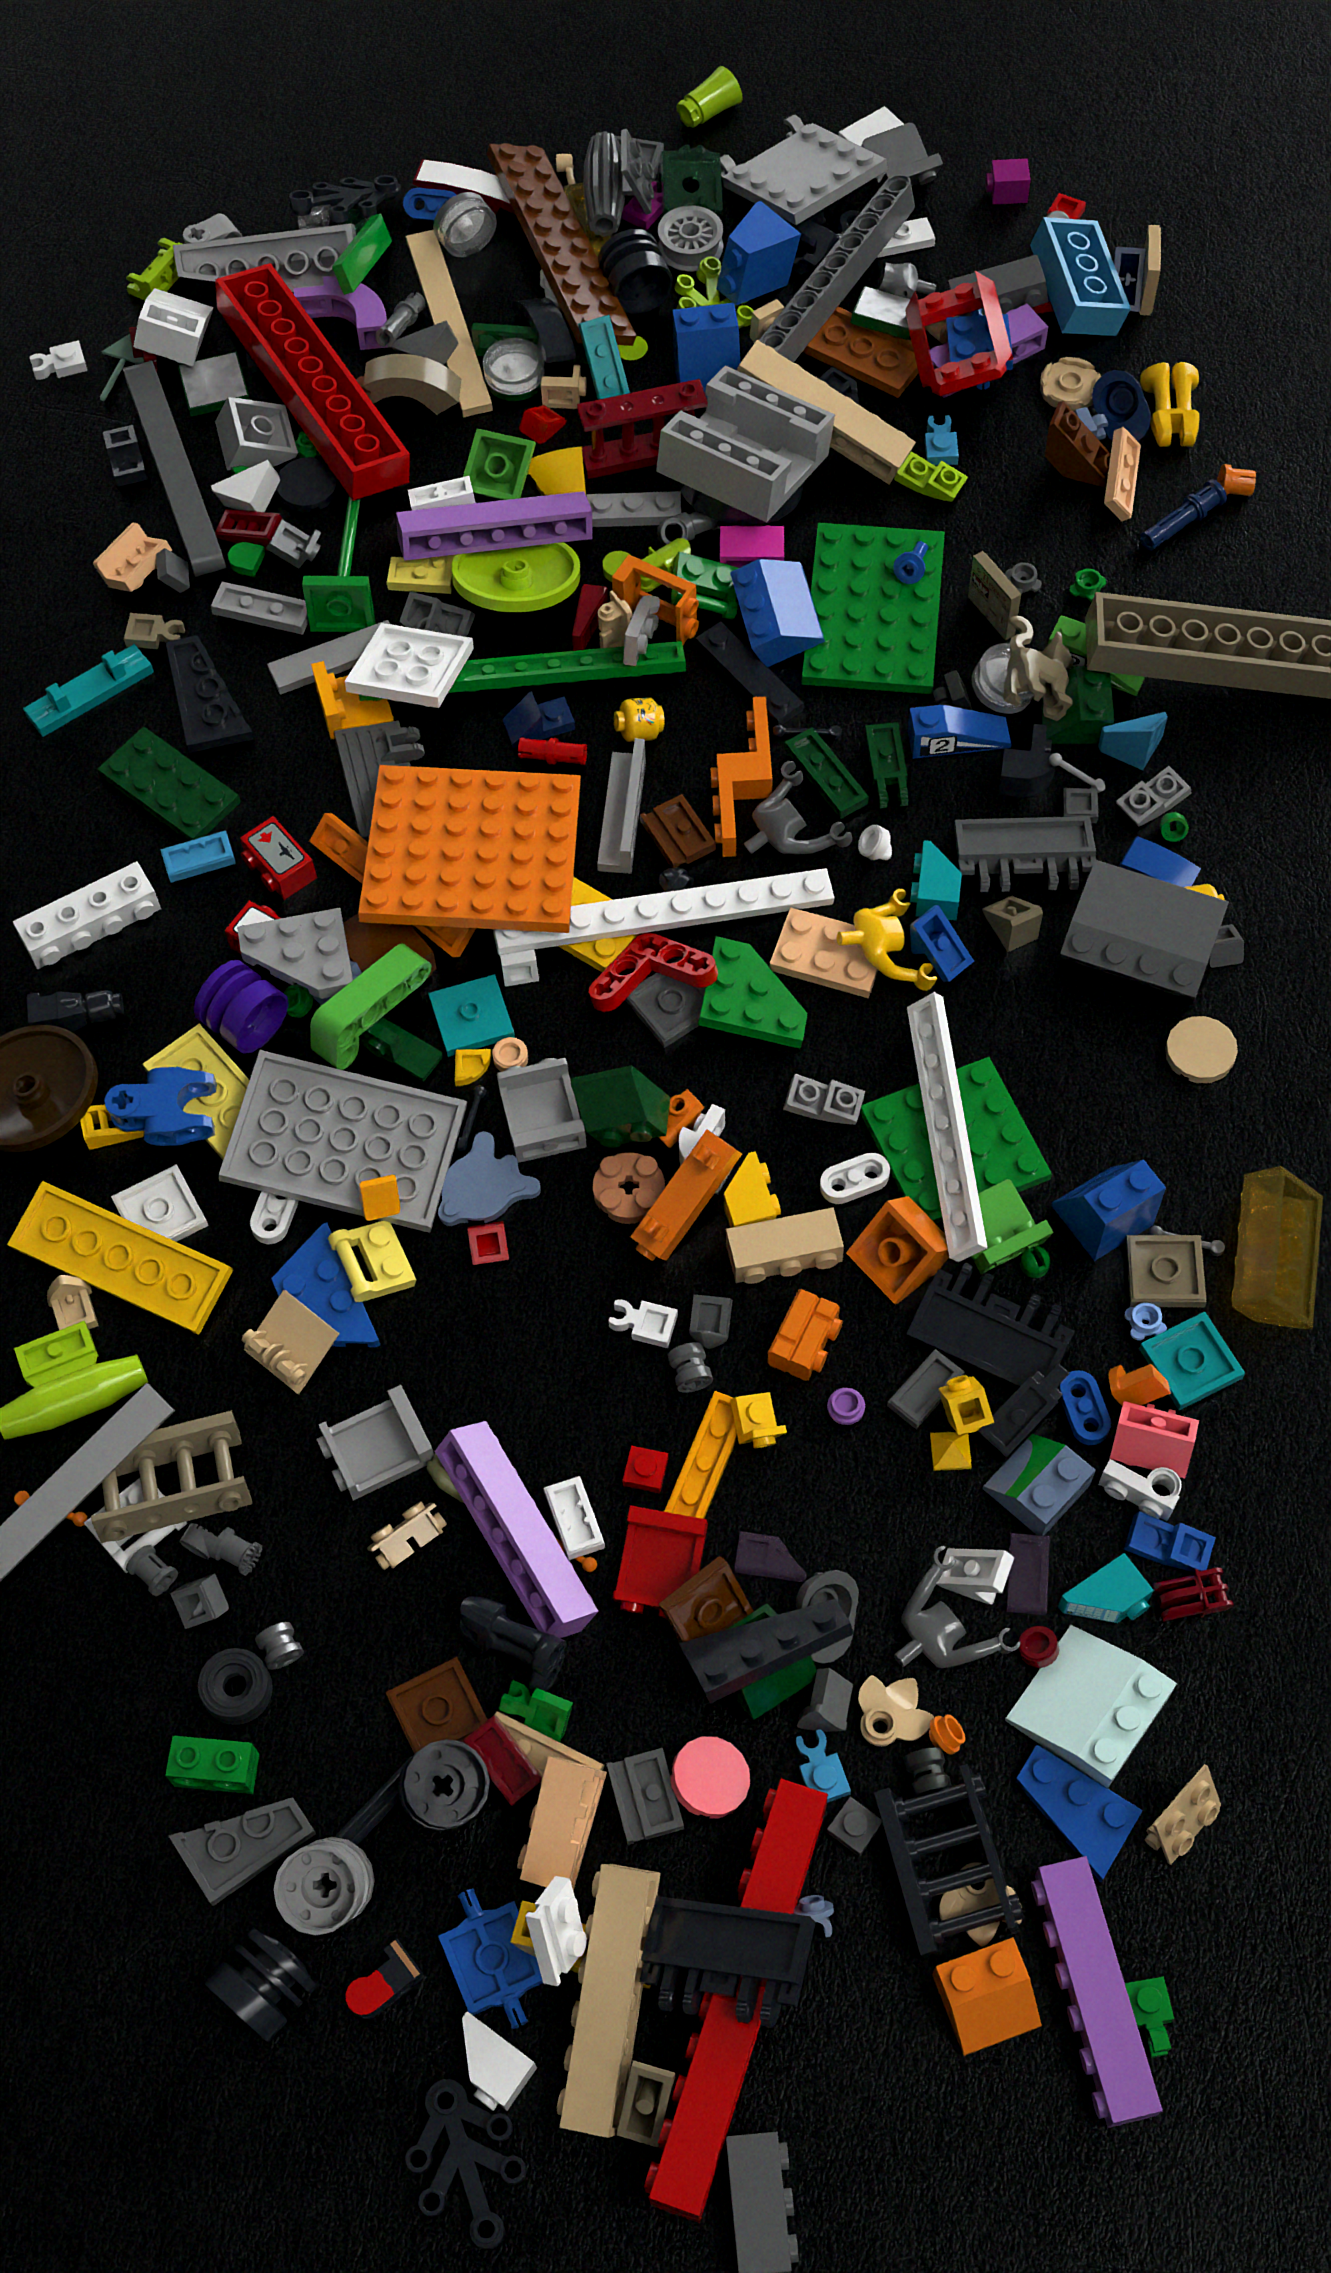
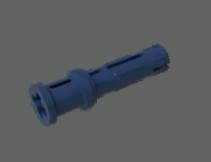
(1193, 509)

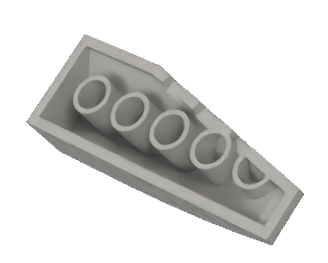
(297, 255)

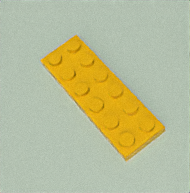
(120, 1257)

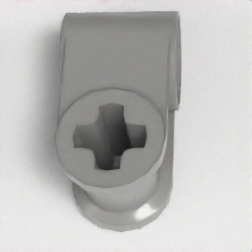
(214, 228)

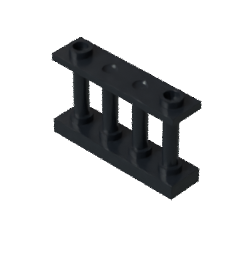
(919, 1891)

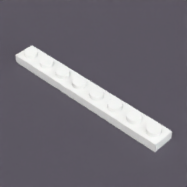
(946, 1128)

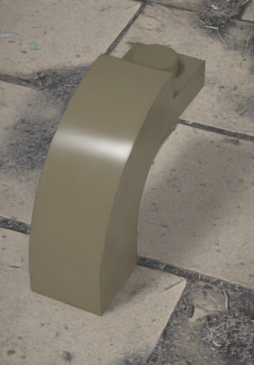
(413, 378)

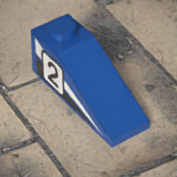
(954, 730)

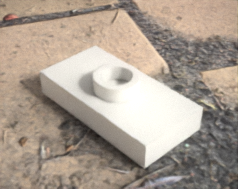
(910, 236)
(574, 1518)

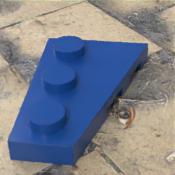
(1079, 1807)

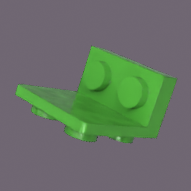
(1006, 1226)

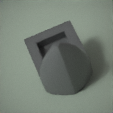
(710, 1320)

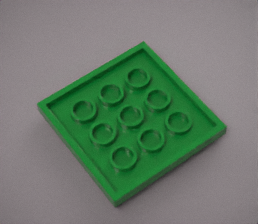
(995, 1131)

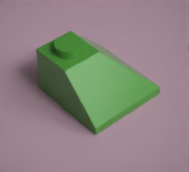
(498, 464)

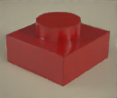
(645, 1469)

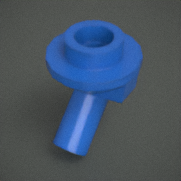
(910, 565)

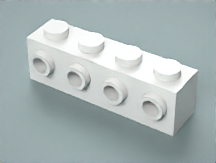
(87, 915)

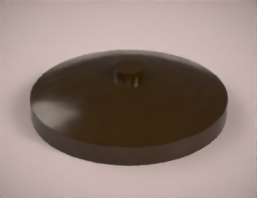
(44, 1086)

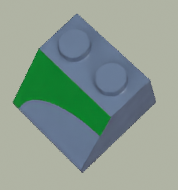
(1040, 1482)

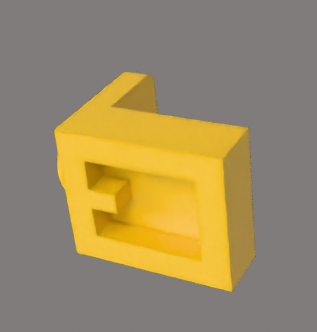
(756, 1420)

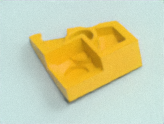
(558, 471)

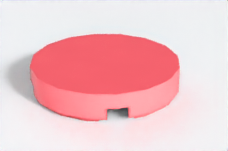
(710, 1777)

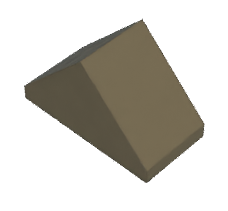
(1014, 921)

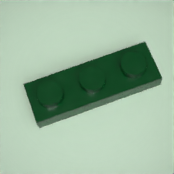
(826, 773)

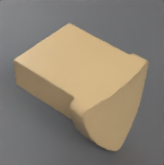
(71, 1302)

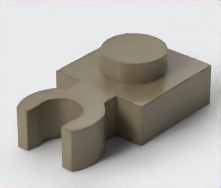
(150, 630)

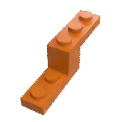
(742, 776)

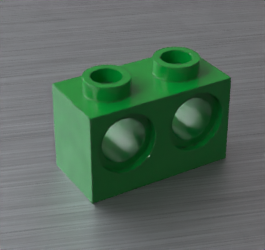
(212, 1764)

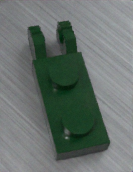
(887, 761)

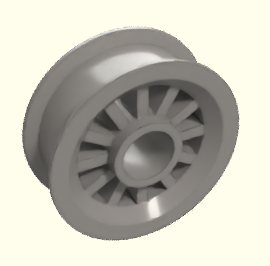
(689, 236)

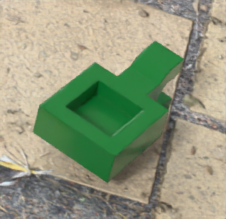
(541, 1710)
(1152, 2010)

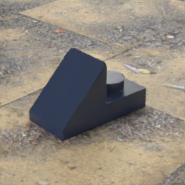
(538, 720)

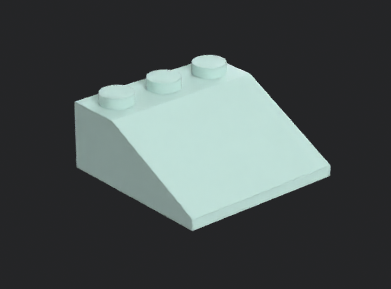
(1091, 1704)

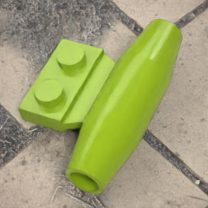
(66, 1382)

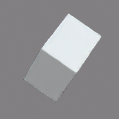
(248, 489)

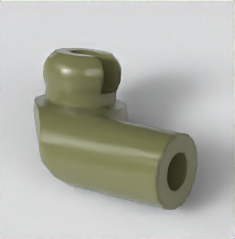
(441, 1477)

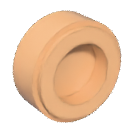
(509, 1053)

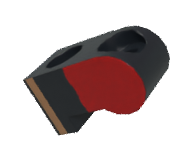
(383, 1987)

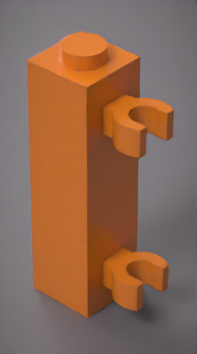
(685, 1196)

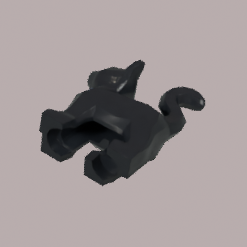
(818, 240)

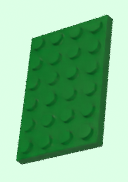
(872, 623)

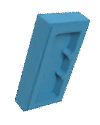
(198, 856)

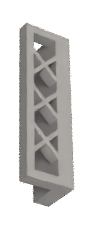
(622, 810)

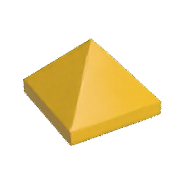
(950, 1451)

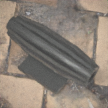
(610, 176)

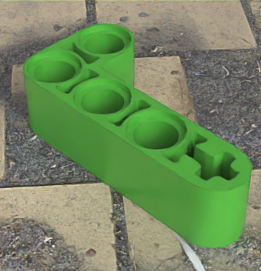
(363, 1002)

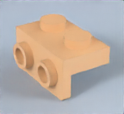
(129, 559)

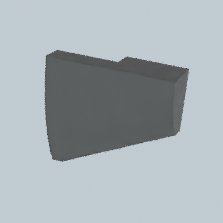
(433, 615)

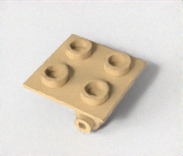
(290, 1341)
(1185, 1816)

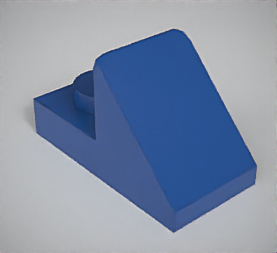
(940, 943)

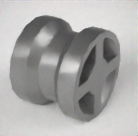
(279, 1645)

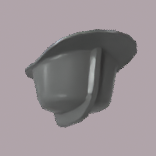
(826, 1587)

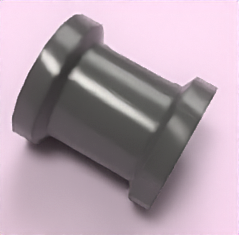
(151, 1570)

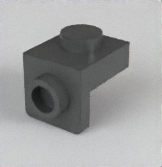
(293, 544)

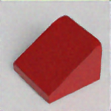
(541, 423)
(488, 1243)

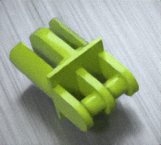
(664, 560)

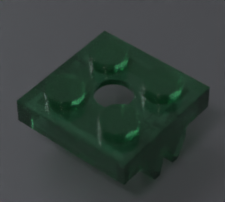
(696, 164)

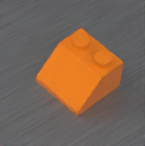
(900, 1248)
(987, 1996)

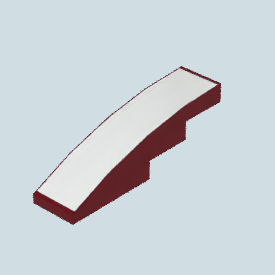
(462, 179)

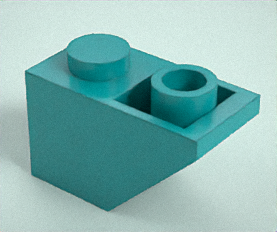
(937, 883)

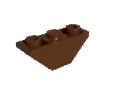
(1076, 449)

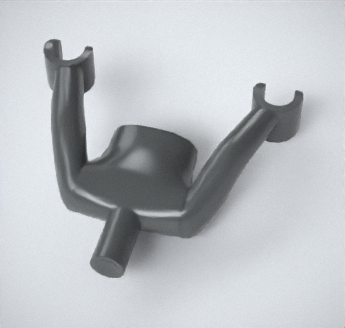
(781, 822)
(938, 1629)

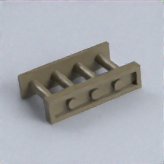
(167, 1446)

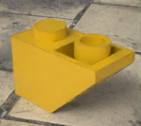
(748, 1196)

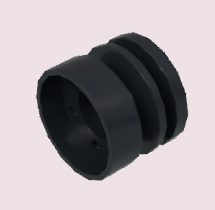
(635, 270)
(466, 1785)
(261, 1983)

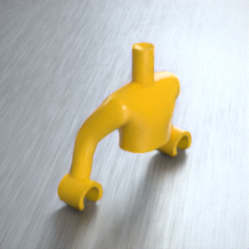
(882, 935)

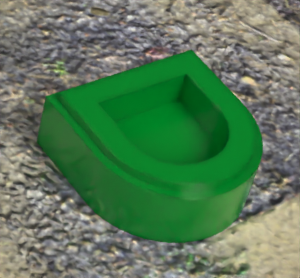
(246, 558)

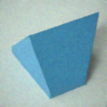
(1133, 739)

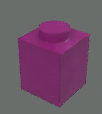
(1008, 181)

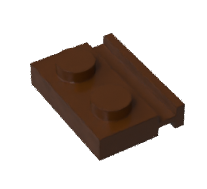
(678, 832)

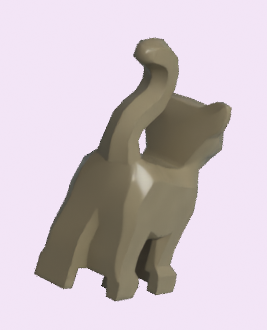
(1038, 671)

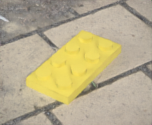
(200, 1052)

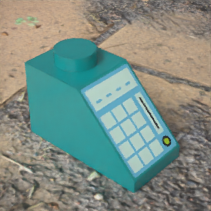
(1109, 1593)

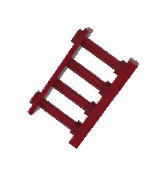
(640, 450)

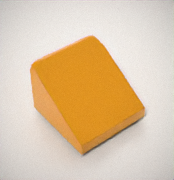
(379, 1197)

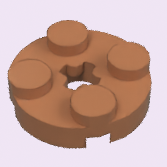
(620, 1169)

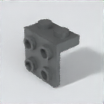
(904, 155)

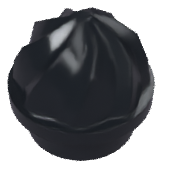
(674, 879)

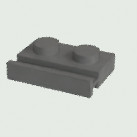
(645, 1796)

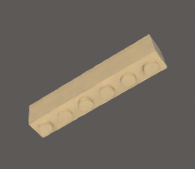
(855, 430)
(608, 2001)

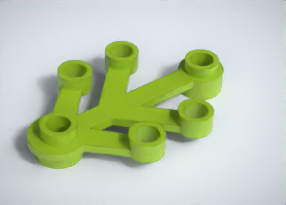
(708, 273)

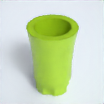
(710, 98)

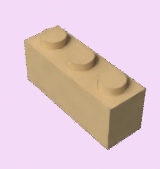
(784, 1246)

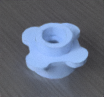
(1147, 1312)

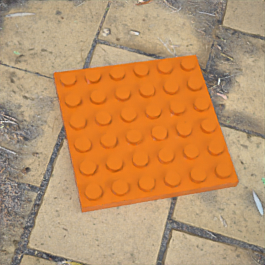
(471, 849)

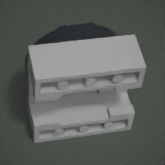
(746, 451)

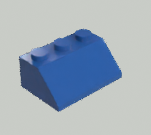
(777, 609)

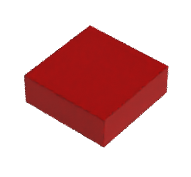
(1072, 207)

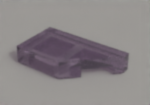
(767, 1558)

